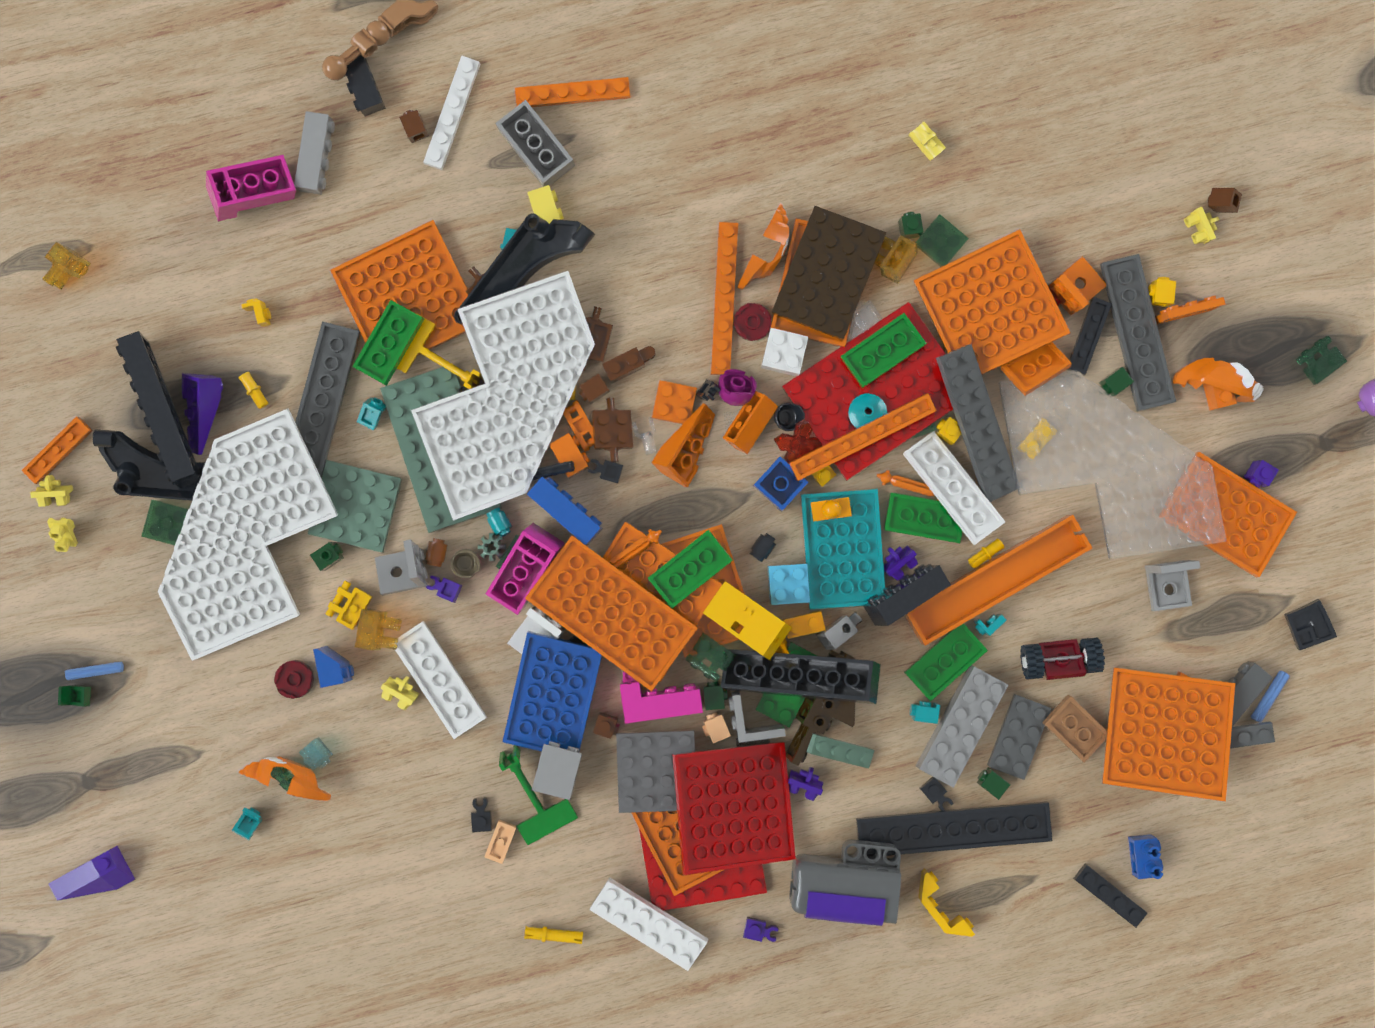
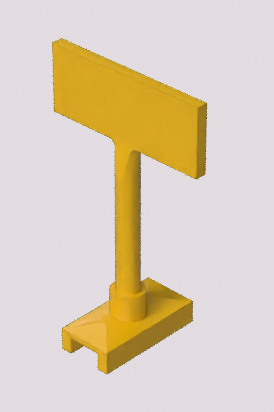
(417, 346)

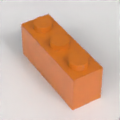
(750, 422)

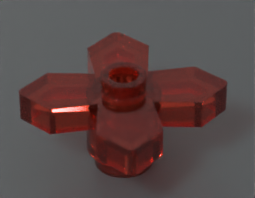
(798, 443)

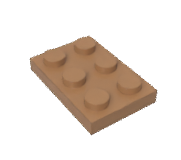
(1075, 728)

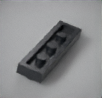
(1089, 335)
(1110, 895)

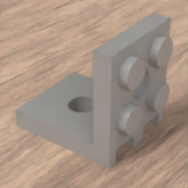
(412, 567)
(1170, 573)
(755, 733)

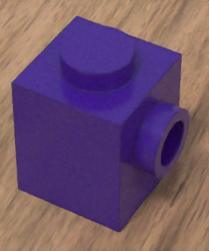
(1261, 473)

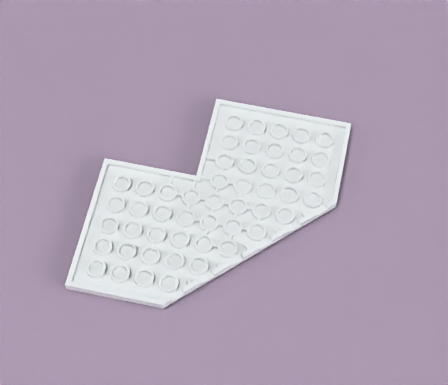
(530, 357)
(250, 494)

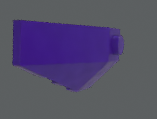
(202, 398)
(98, 875)

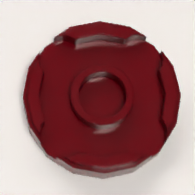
(752, 322)
(294, 679)

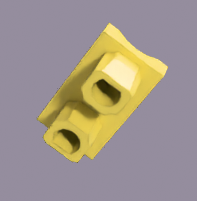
(927, 141)
(1204, 223)
(52, 488)
(62, 533)
(401, 690)

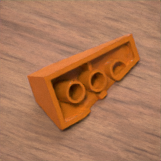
(681, 451)

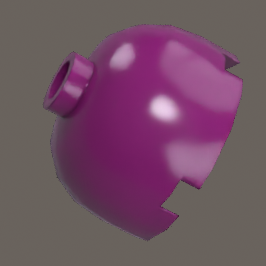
(736, 387)

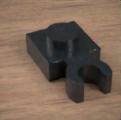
(708, 390)
(609, 471)
(934, 792)
(481, 819)

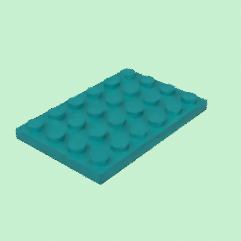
(844, 552)

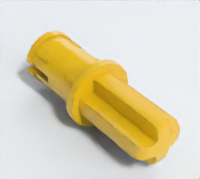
(253, 390)
(986, 553)

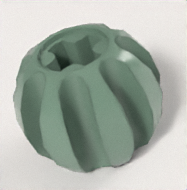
(486, 550)

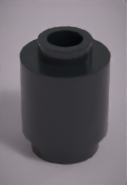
(763, 547)

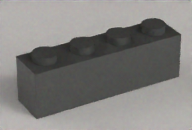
(1248, 685)

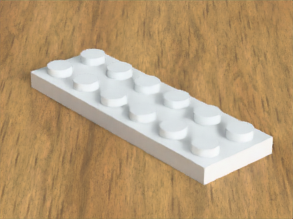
(954, 488)
(439, 680)
(649, 924)

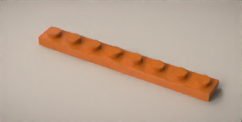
(724, 298)
(862, 436)

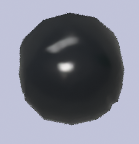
(788, 415)

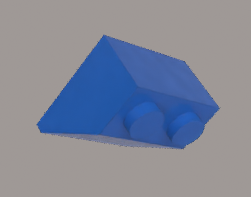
(332, 667)

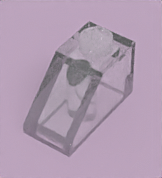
(863, 318)

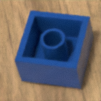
(780, 484)

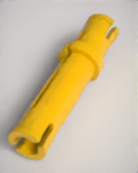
(545, 934)

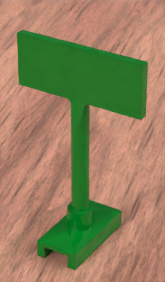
(547, 819)

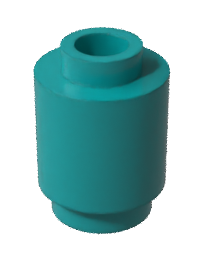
(499, 522)

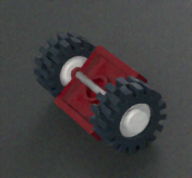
(1062, 659)

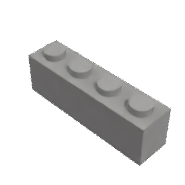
(314, 153)

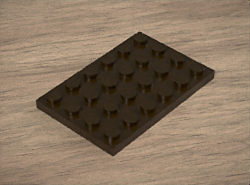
(829, 272)

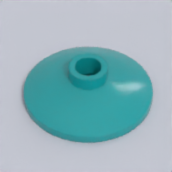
(860, 403)

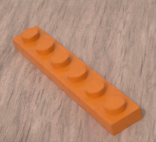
(574, 92)

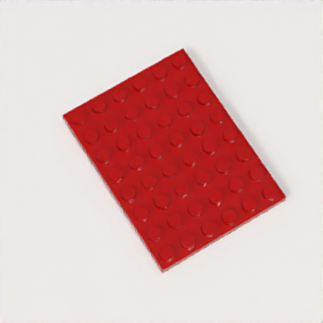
(830, 387)

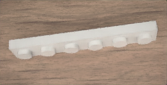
(451, 113)

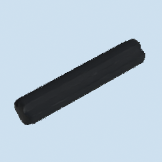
(553, 470)

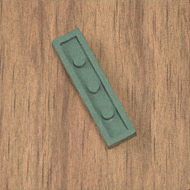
(840, 751)

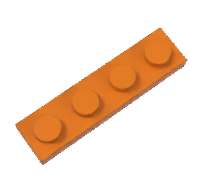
(57, 450)

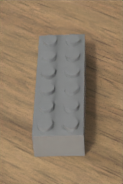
(961, 726)

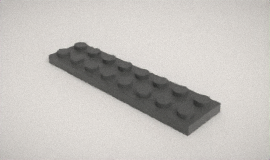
(1138, 332)
(325, 389)
(977, 422)

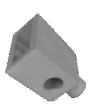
(834, 635)

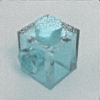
(316, 754)

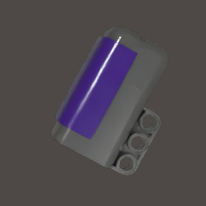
(848, 887)

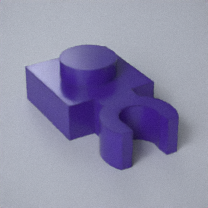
(446, 589)
(756, 929)

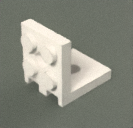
(535, 622)

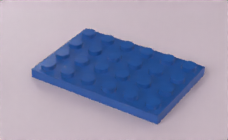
(552, 693)

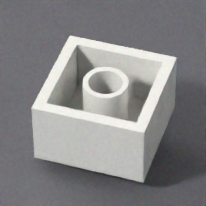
(784, 352)

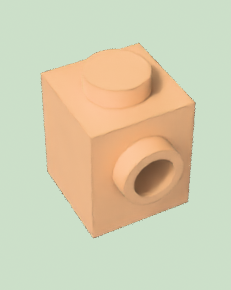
(716, 727)

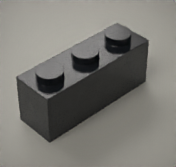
(363, 87)

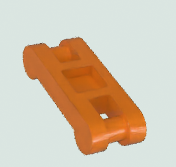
(579, 425)

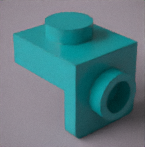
(247, 823)

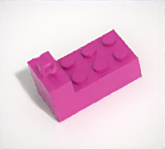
(249, 186)
(524, 567)
(658, 704)

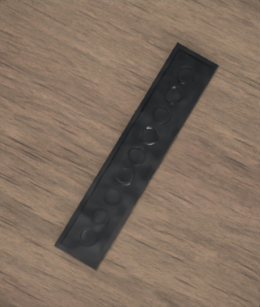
(959, 828)

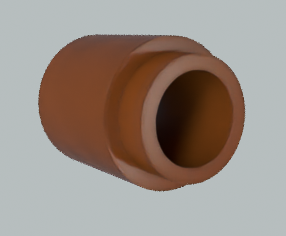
(436, 552)

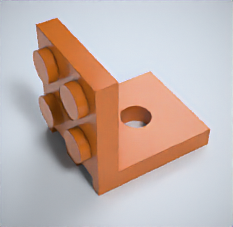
(1066, 291)

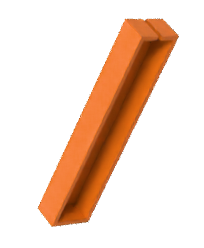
(999, 579)

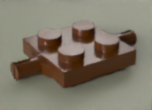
(601, 335)
(612, 429)

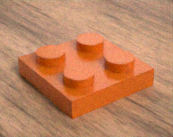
(674, 402)

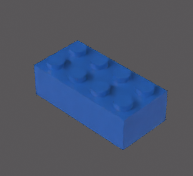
(566, 512)

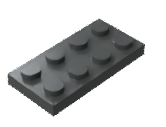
(1018, 737)

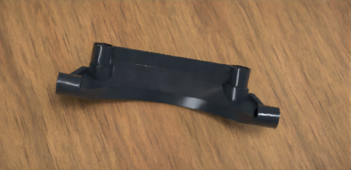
(527, 252)
(138, 468)

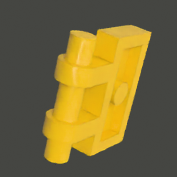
(350, 613)

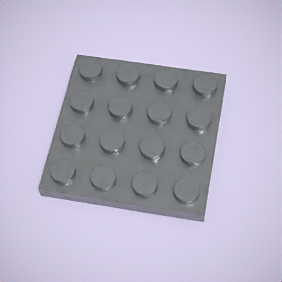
(647, 769)

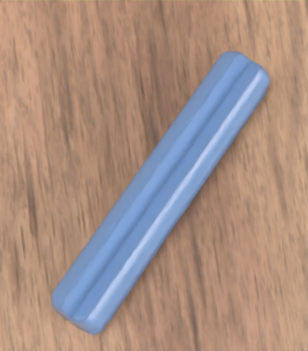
(94, 670)
(1270, 696)

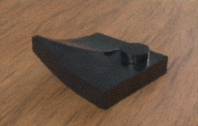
(1310, 625)

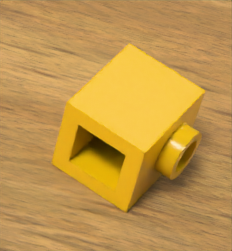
(1162, 292)
(948, 430)

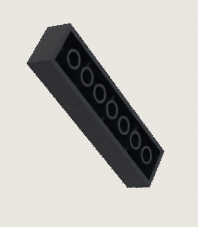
(159, 410)
(803, 676)

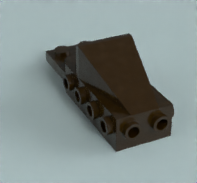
(817, 716)

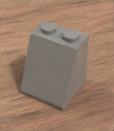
(557, 770)

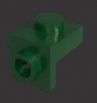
(74, 695)

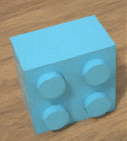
(788, 584)

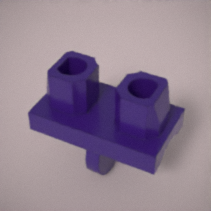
(898, 559)
(807, 781)

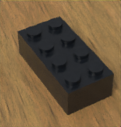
(906, 594)

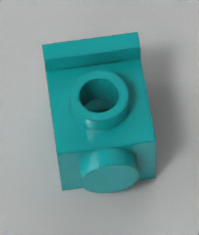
(925, 712)

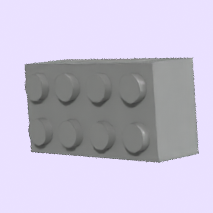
(535, 144)

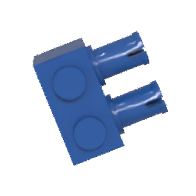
(1145, 856)

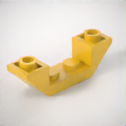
(958, 925)

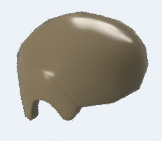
(465, 563)

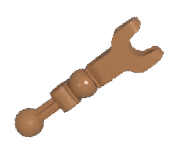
(377, 33)

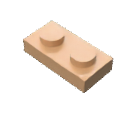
(500, 841)

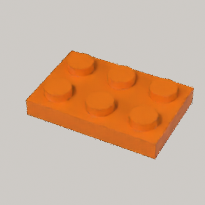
(1189, 309)
(1036, 368)

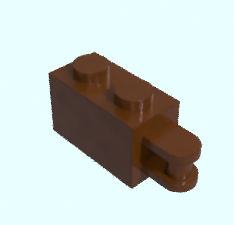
(628, 363)

